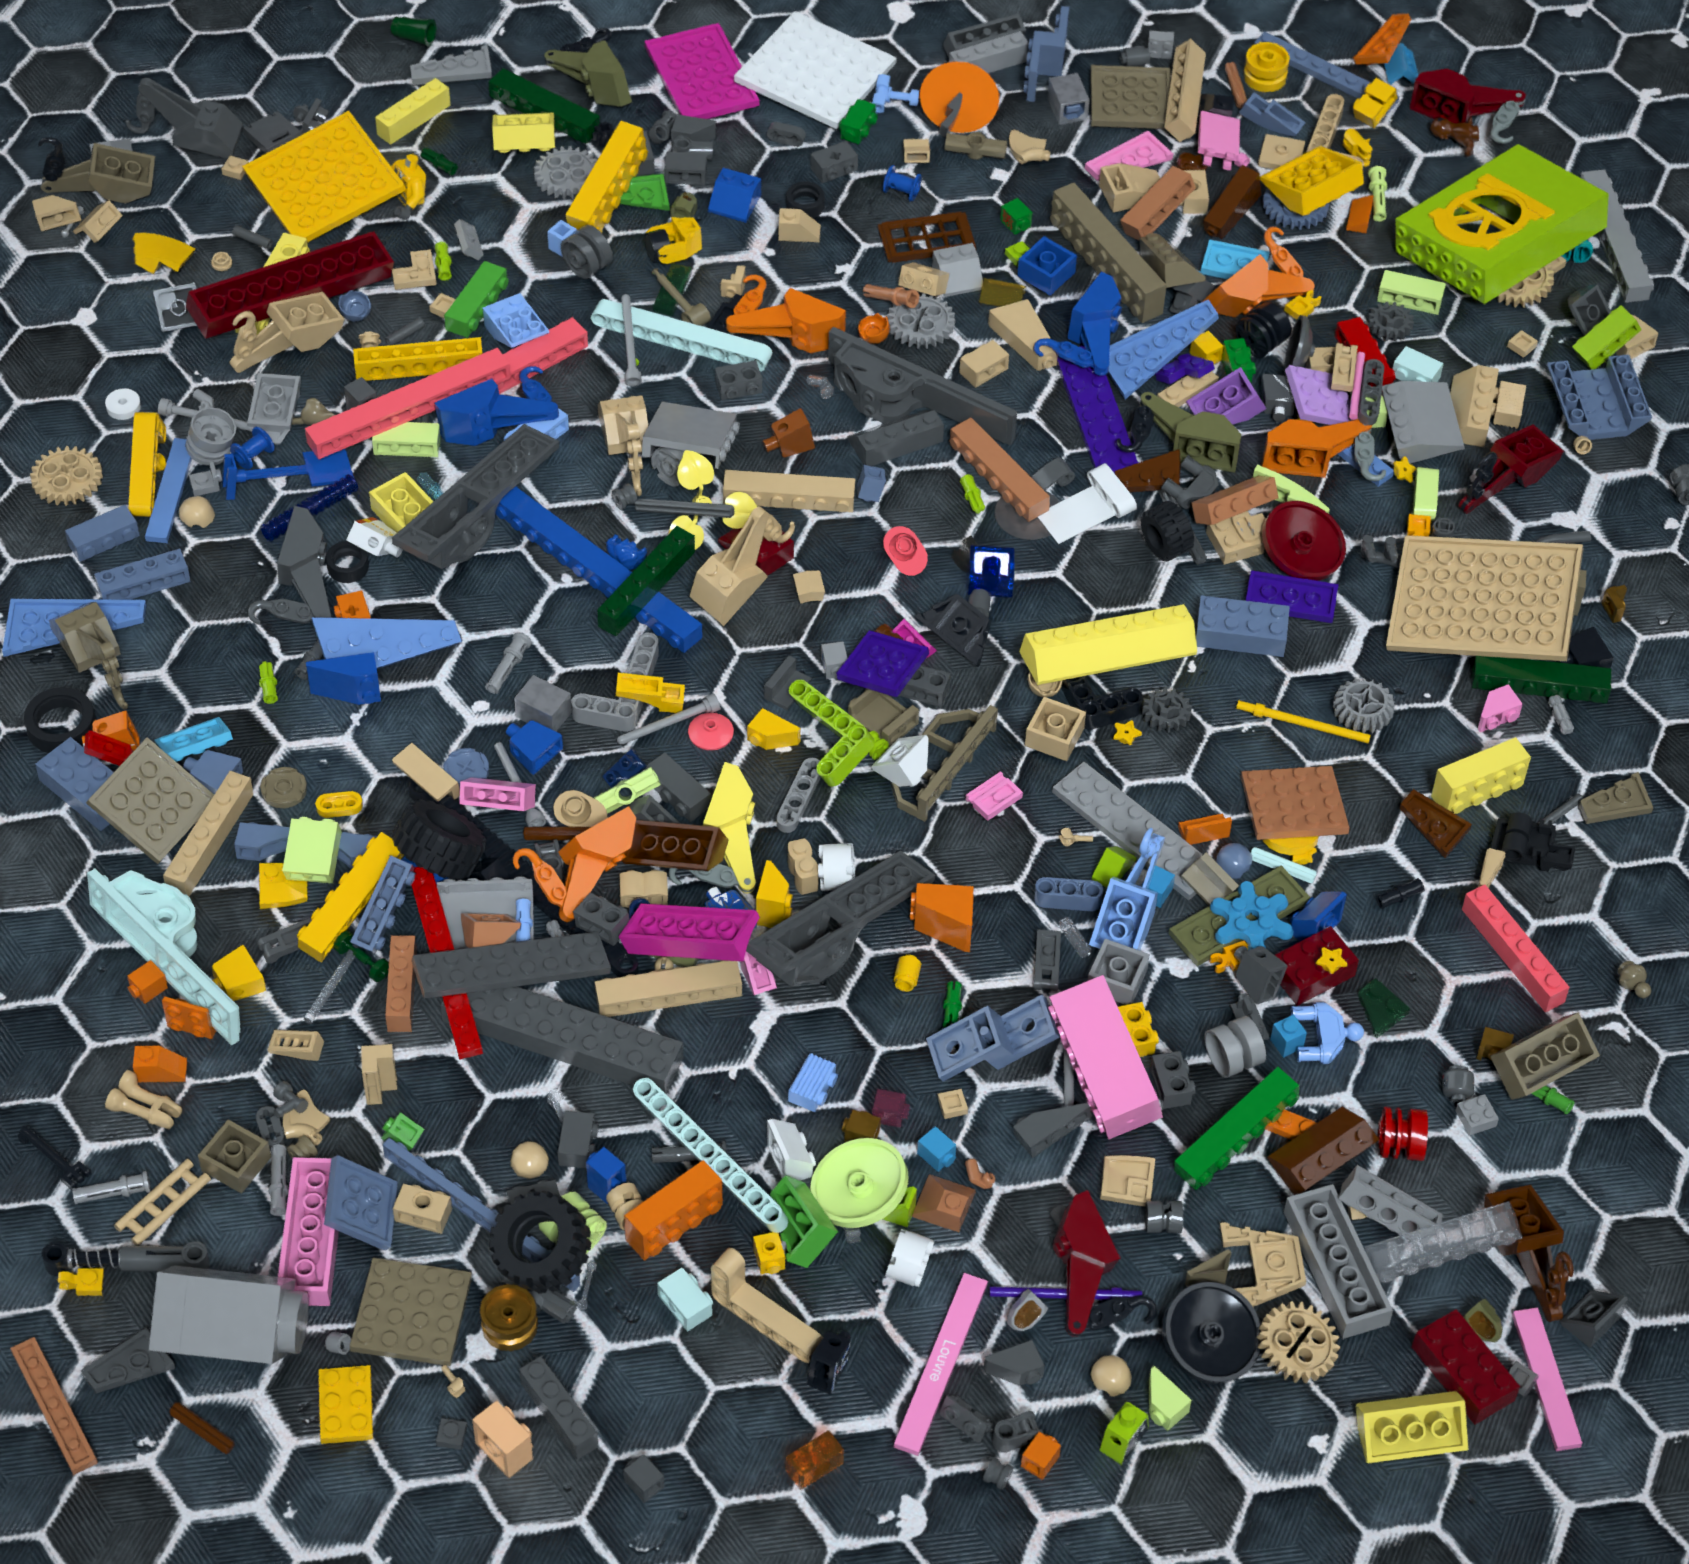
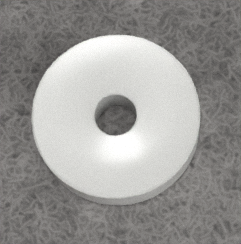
(130, 402)

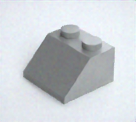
(963, 266)

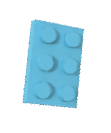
(1226, 259)
(195, 739)

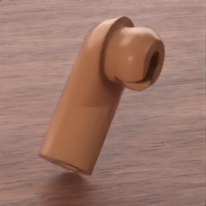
(977, 1178)

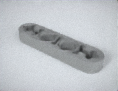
(800, 795)

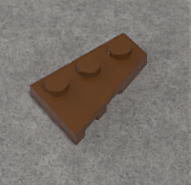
(1151, 473)
(1435, 822)

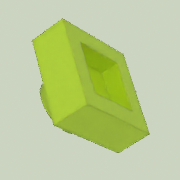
(1016, 251)

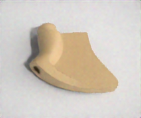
(1027, 148)
(306, 1123)

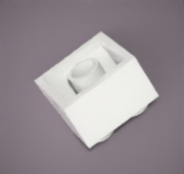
(789, 1150)

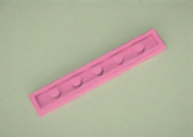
(1549, 1384)

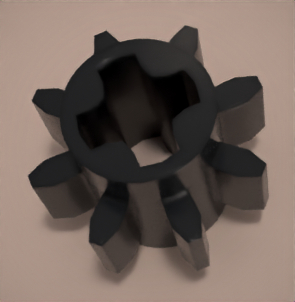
(603, 133)

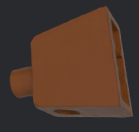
(790, 435)

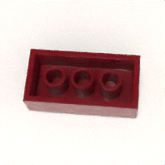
(1465, 1365)

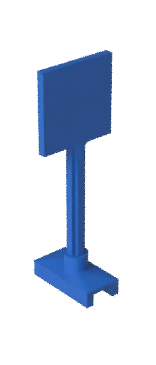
(320, 472)

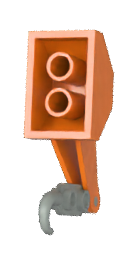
(1305, 449)

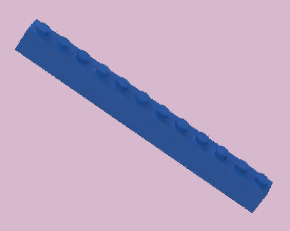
(594, 566)

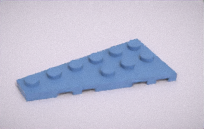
(1146, 352)
(30, 626)
(388, 638)

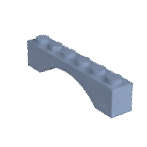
(261, 841)

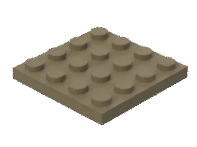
(1129, 96)
(151, 800)
(411, 1312)

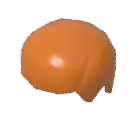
(874, 328)

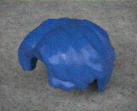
(625, 552)

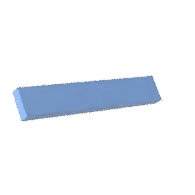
(169, 493)

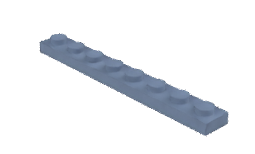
(1321, 69)

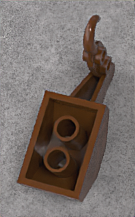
(1538, 1233)

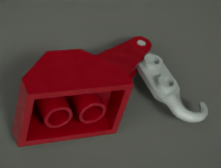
(1453, 96)

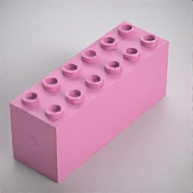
(1104, 1058)

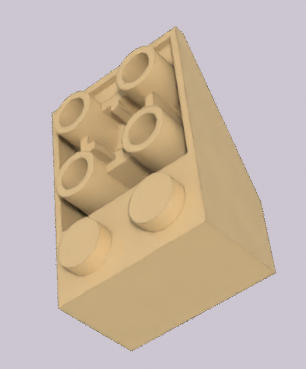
(1125, 184)

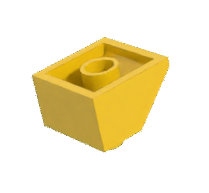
(773, 897)

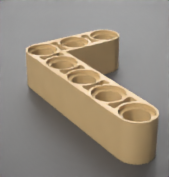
(1328, 124)
(758, 1310)

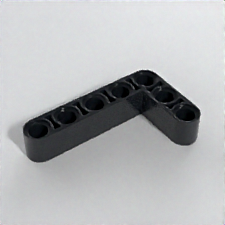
(1103, 709)

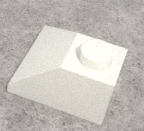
(904, 761)

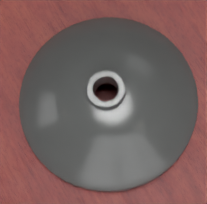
(1300, 344)

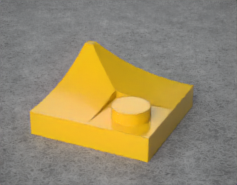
(277, 890)

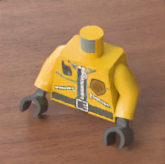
(414, 181)

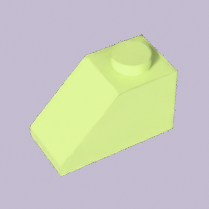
(1166, 1400)

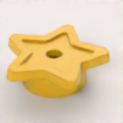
(1403, 469)
(1126, 738)
(1304, 858)
(1331, 966)

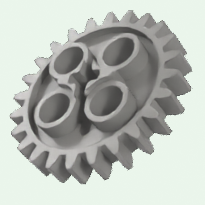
(563, 171)
(932, 327)

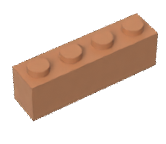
(1158, 203)
(1235, 500)
(400, 984)

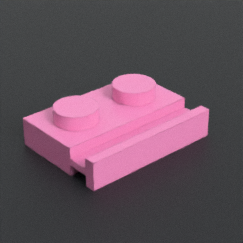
(994, 796)

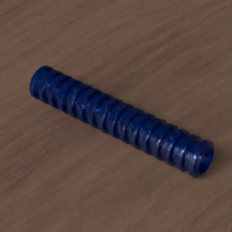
(314, 504)

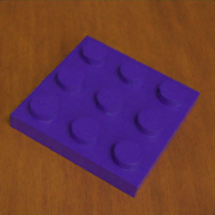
(882, 663)

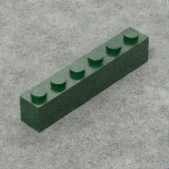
(532, 99)
(646, 581)
(1542, 678)

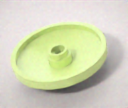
(860, 1182)

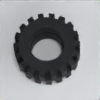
(1167, 531)

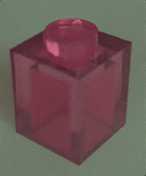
(890, 1107)

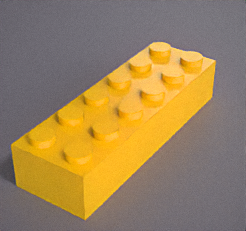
(609, 178)

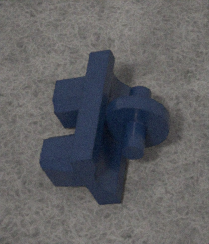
(624, 769)

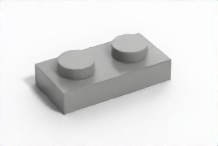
(468, 239)

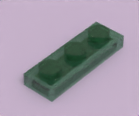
(679, 277)

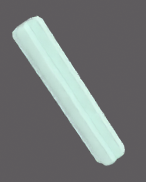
(1274, 861)

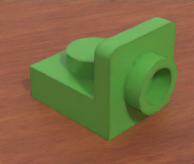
(402, 1130)

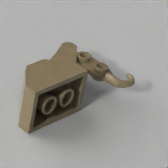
(89, 642)

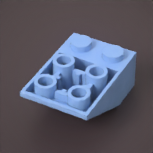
(513, 321)

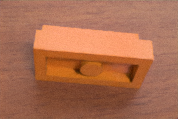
(1205, 829)

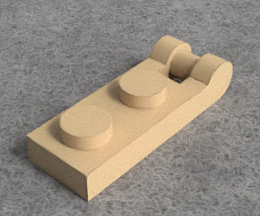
(1344, 367)

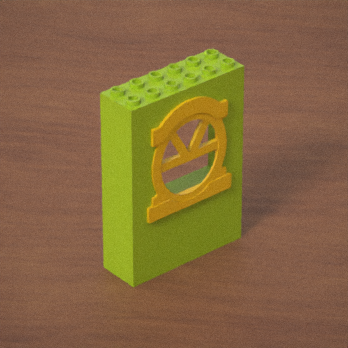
(1545, 202)

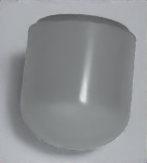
(334, 1340)

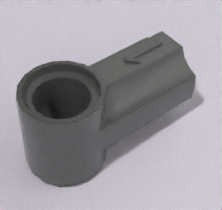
(684, 144)

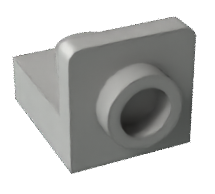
(206, 481)

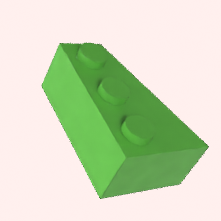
(808, 1225)

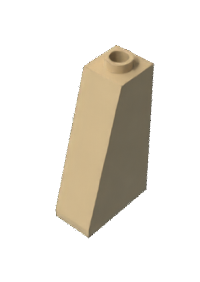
(1021, 329)

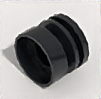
(1264, 329)

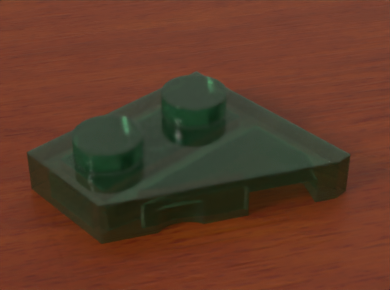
(1381, 1007)

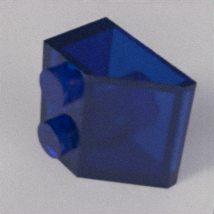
(991, 570)

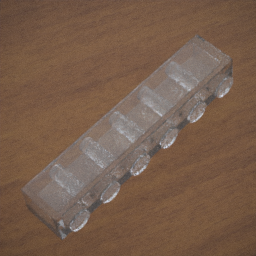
(1444, 1242)

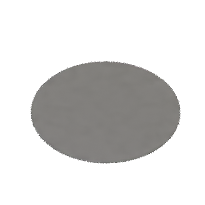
(1017, 525)

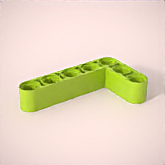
(854, 741)

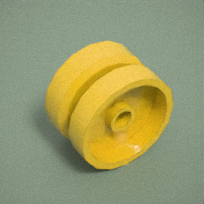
(1266, 67)

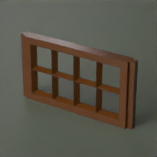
(889, 243)

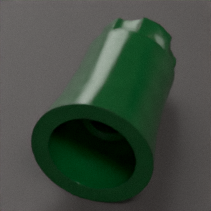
(414, 29)

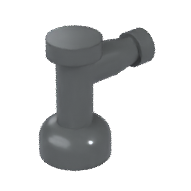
(283, 1092)

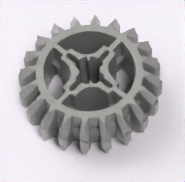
(1376, 704)

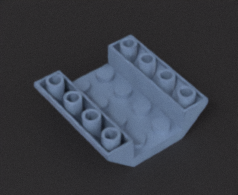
(1601, 400)

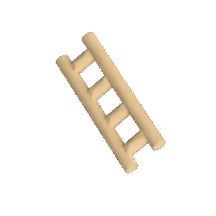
(160, 1216)

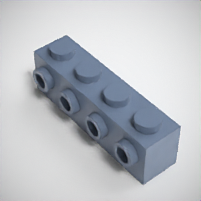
(143, 576)
(382, 905)

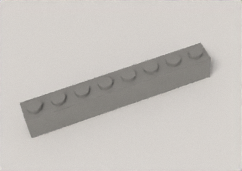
(1620, 245)

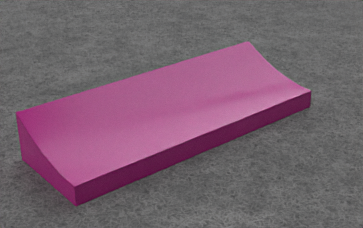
(689, 932)

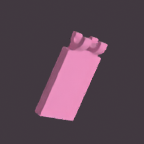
(1218, 138)

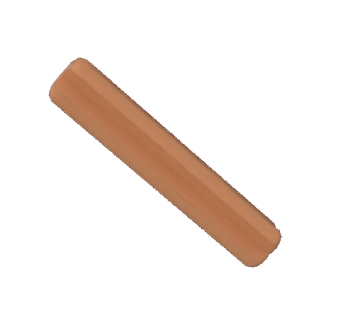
(1235, 84)

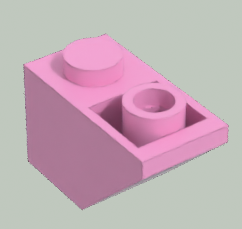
(1500, 707)

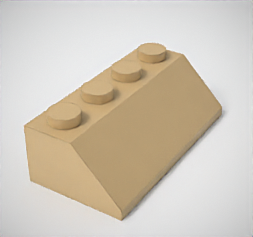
(1473, 402)

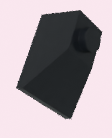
(1216, 104)

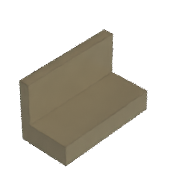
(1208, 879)

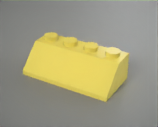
(1412, 1426)

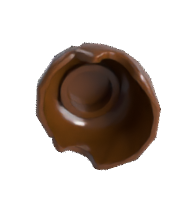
(1188, 161)

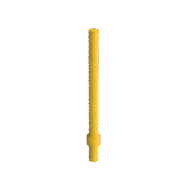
(1260, 710)

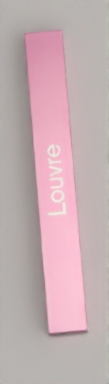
(940, 1364)

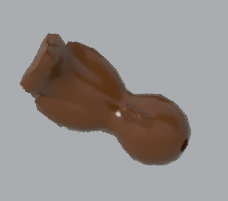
(1462, 133)

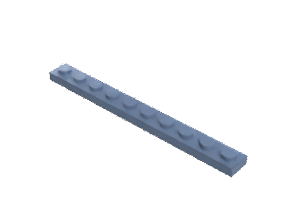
(467, 1204)

